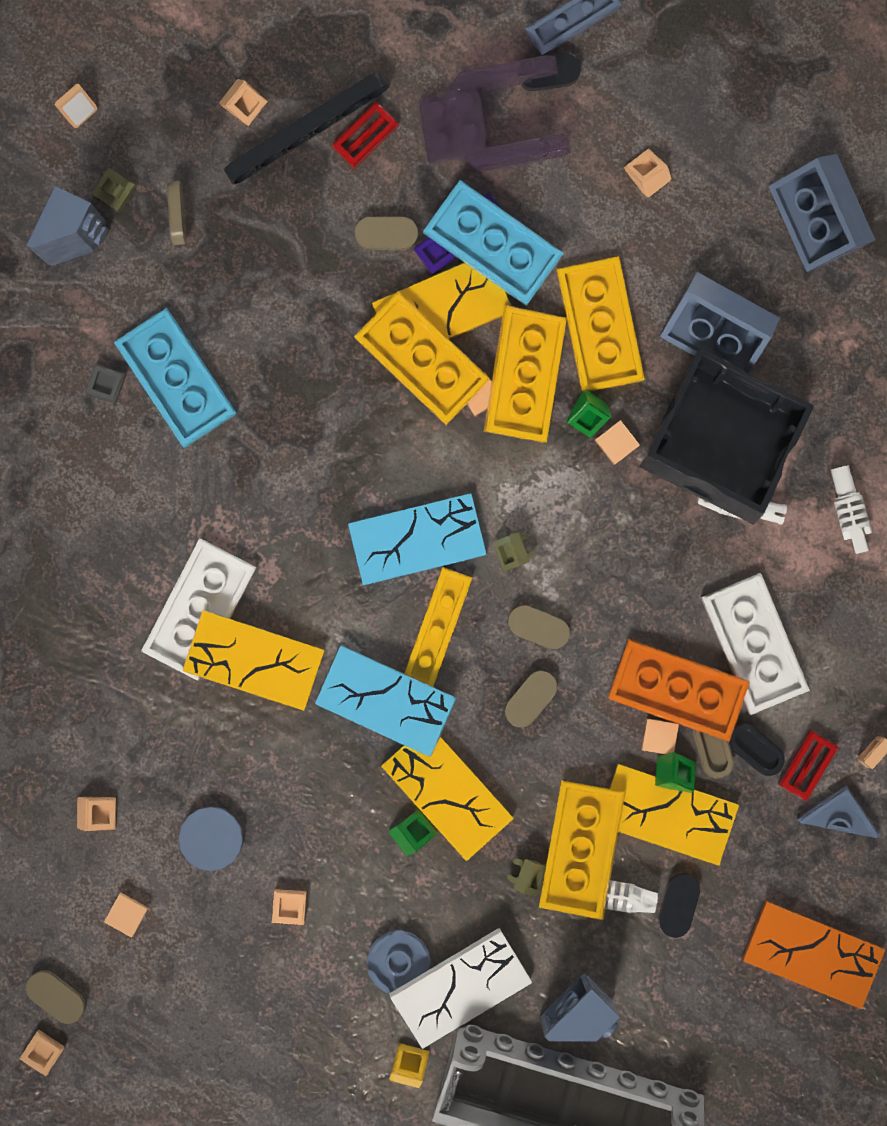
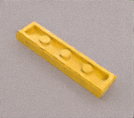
(438, 626)

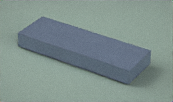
(568, 22)

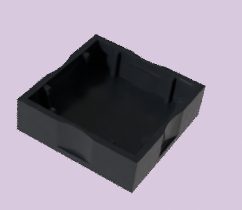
(726, 436)

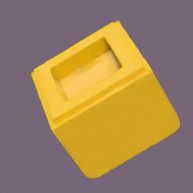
(409, 1065)

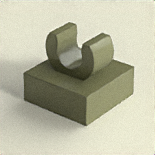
(113, 190)
(512, 551)
(530, 877)

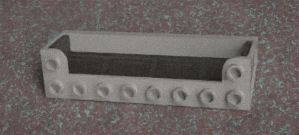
(522, 1084)

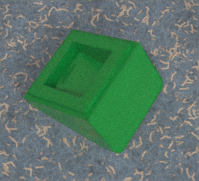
(589, 414)
(675, 772)
(413, 832)

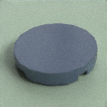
(210, 838)
(396, 959)

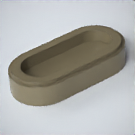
(176, 213)
(386, 233)
(538, 627)
(530, 698)
(713, 754)
(55, 996)

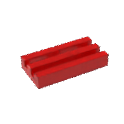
(351, 131)
(810, 737)

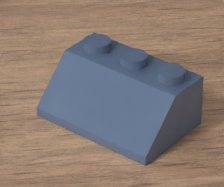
(821, 212)
(67, 228)
(720, 324)
(580, 1013)

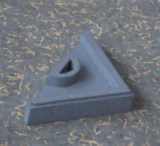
(840, 813)

